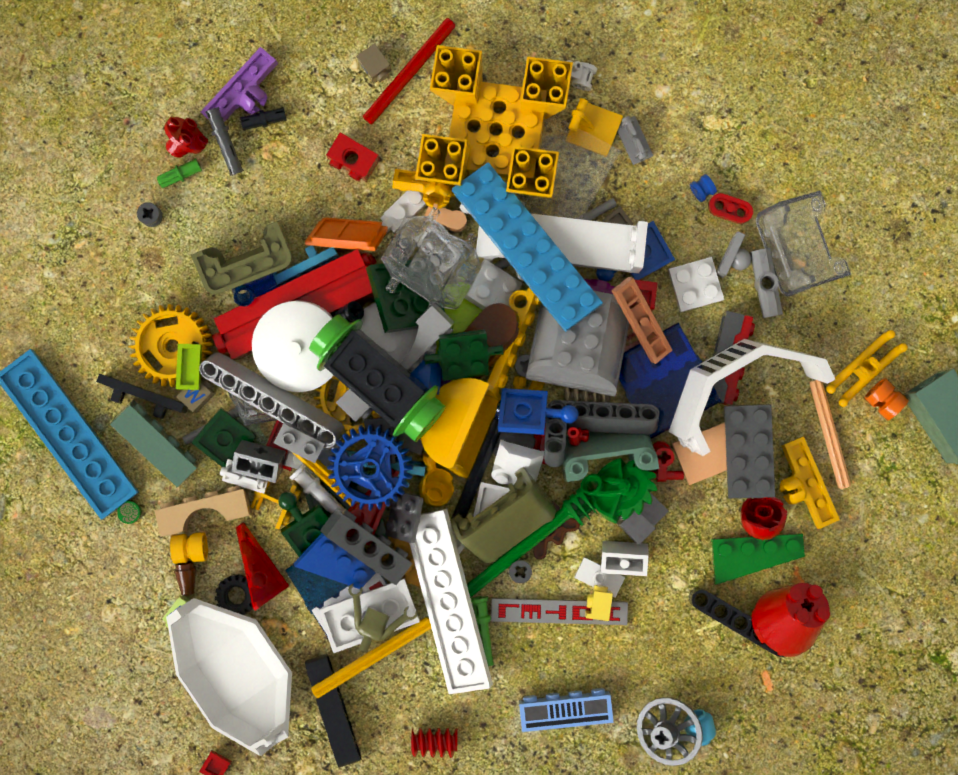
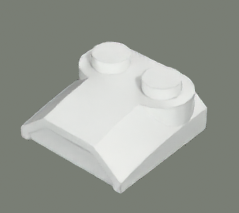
(511, 458)

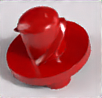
(183, 137)

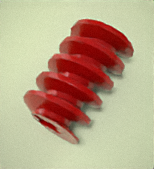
(434, 742)

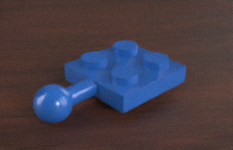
(656, 256)
(527, 411)

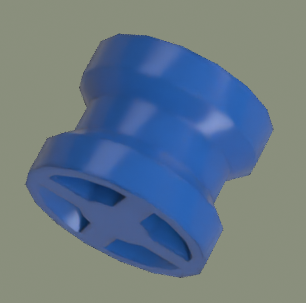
(703, 188)

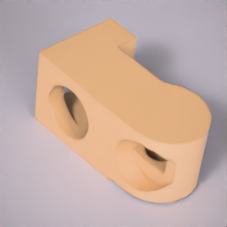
(451, 220)

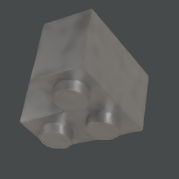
(641, 526)

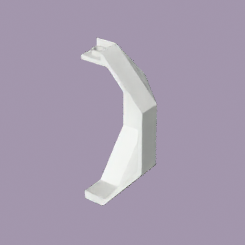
(232, 673)

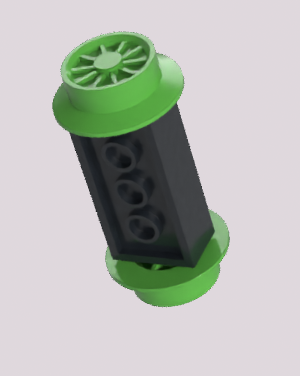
(376, 378)

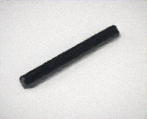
(477, 470)

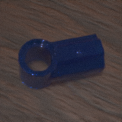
(254, 289)

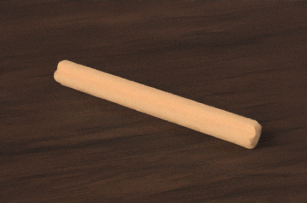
(830, 434)

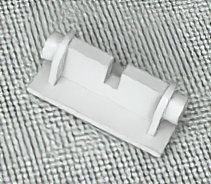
(242, 480)

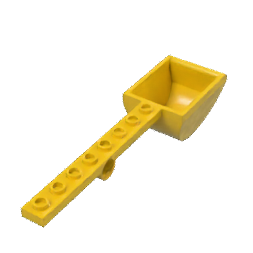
(473, 403)

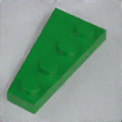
(749, 555)

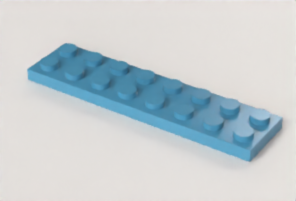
(527, 247)
(67, 434)

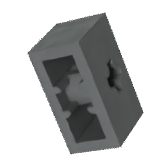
(258, 461)

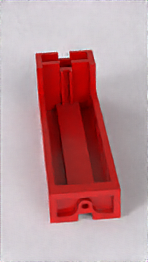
(326, 286)

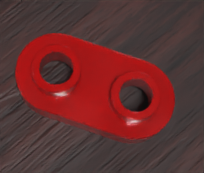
(730, 208)

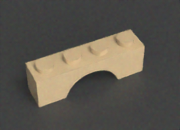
(176, 518)

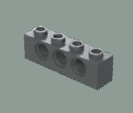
(391, 569)

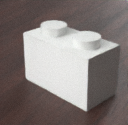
(624, 558)

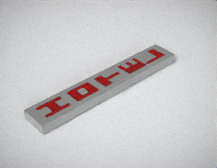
(553, 611)

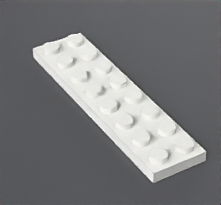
(449, 604)

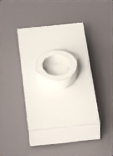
(590, 573)

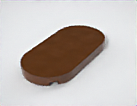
(500, 325)

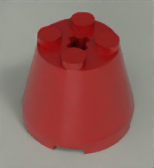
(791, 618)

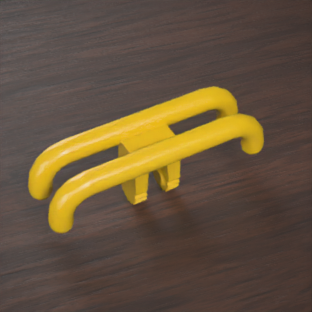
(865, 367)

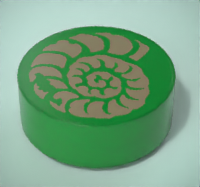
(129, 512)

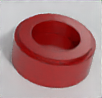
(219, 342)

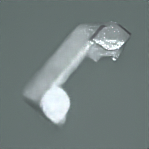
(798, 244)

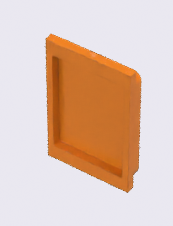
(347, 234)

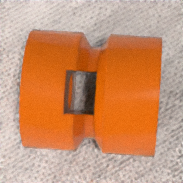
(884, 397)

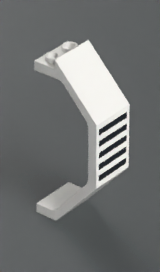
(704, 376)

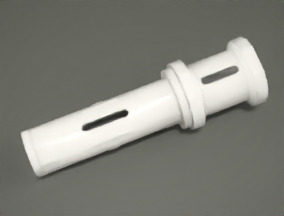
(312, 486)

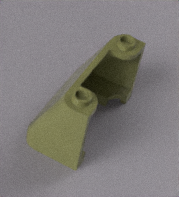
(222, 275)
(506, 520)

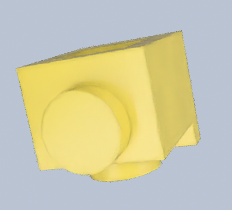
(599, 603)

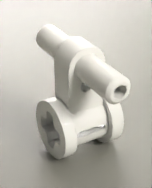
(582, 75)

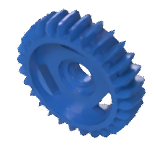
(377, 451)

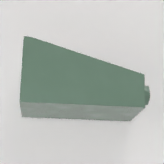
(936, 409)

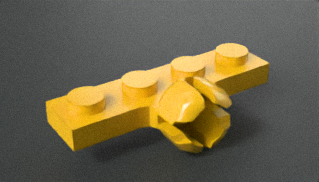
(432, 192)
(807, 484)

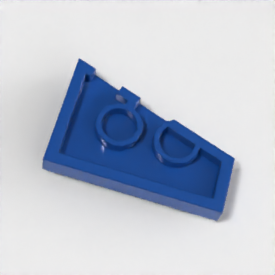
(335, 563)

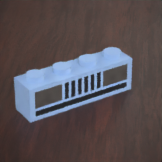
(565, 711)

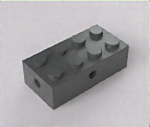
(749, 451)

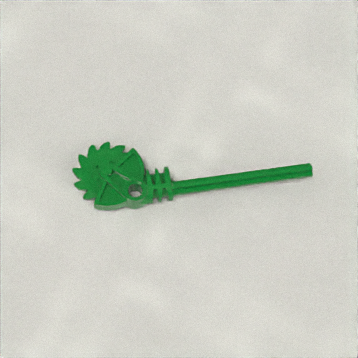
(613, 492)

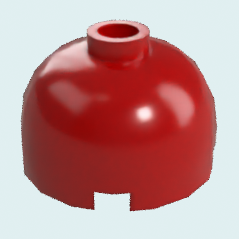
(763, 517)

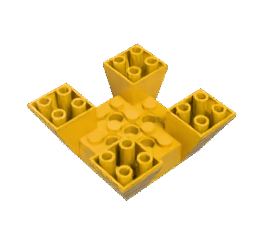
(520, 161)

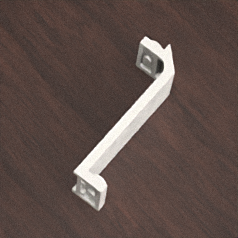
(586, 243)

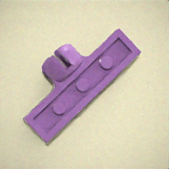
(244, 87)

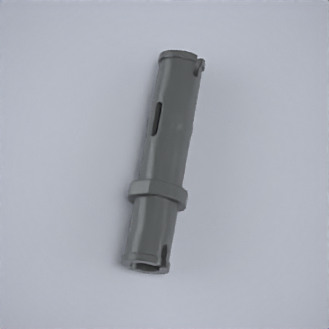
(224, 140)

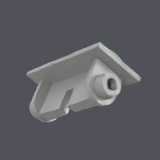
(634, 140)
(299, 443)

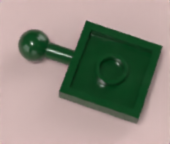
(221, 437)
(305, 527)

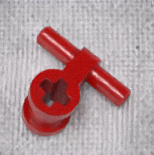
(667, 459)

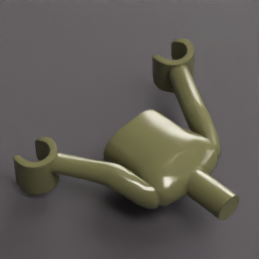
(374, 622)

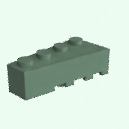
(154, 443)

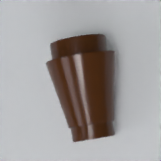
(185, 576)

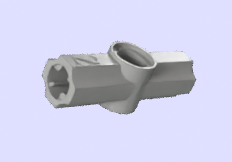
(764, 268)

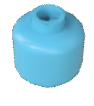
(707, 725)

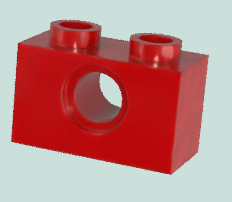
(345, 146)

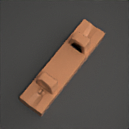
(642, 320)

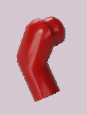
(576, 435)

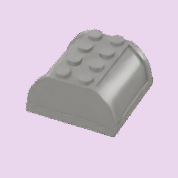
(584, 356)

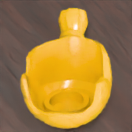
(436, 484)

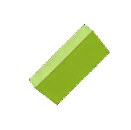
(188, 364)

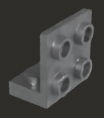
(404, 517)

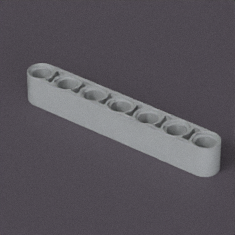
(271, 399)

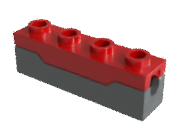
(732, 330)

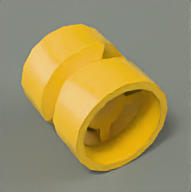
(192, 547)

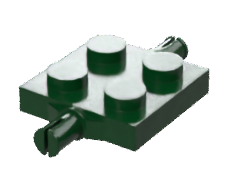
(463, 354)

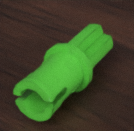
(179, 173)

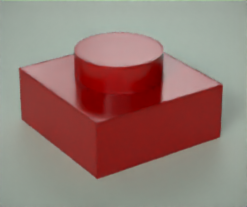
(215, 764)

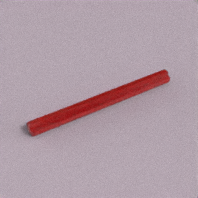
(409, 71)

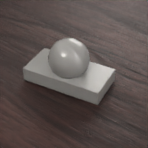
(734, 256)

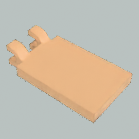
(702, 467)

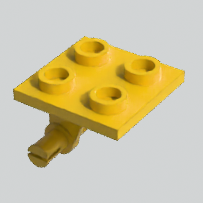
(595, 121)
(285, 515)

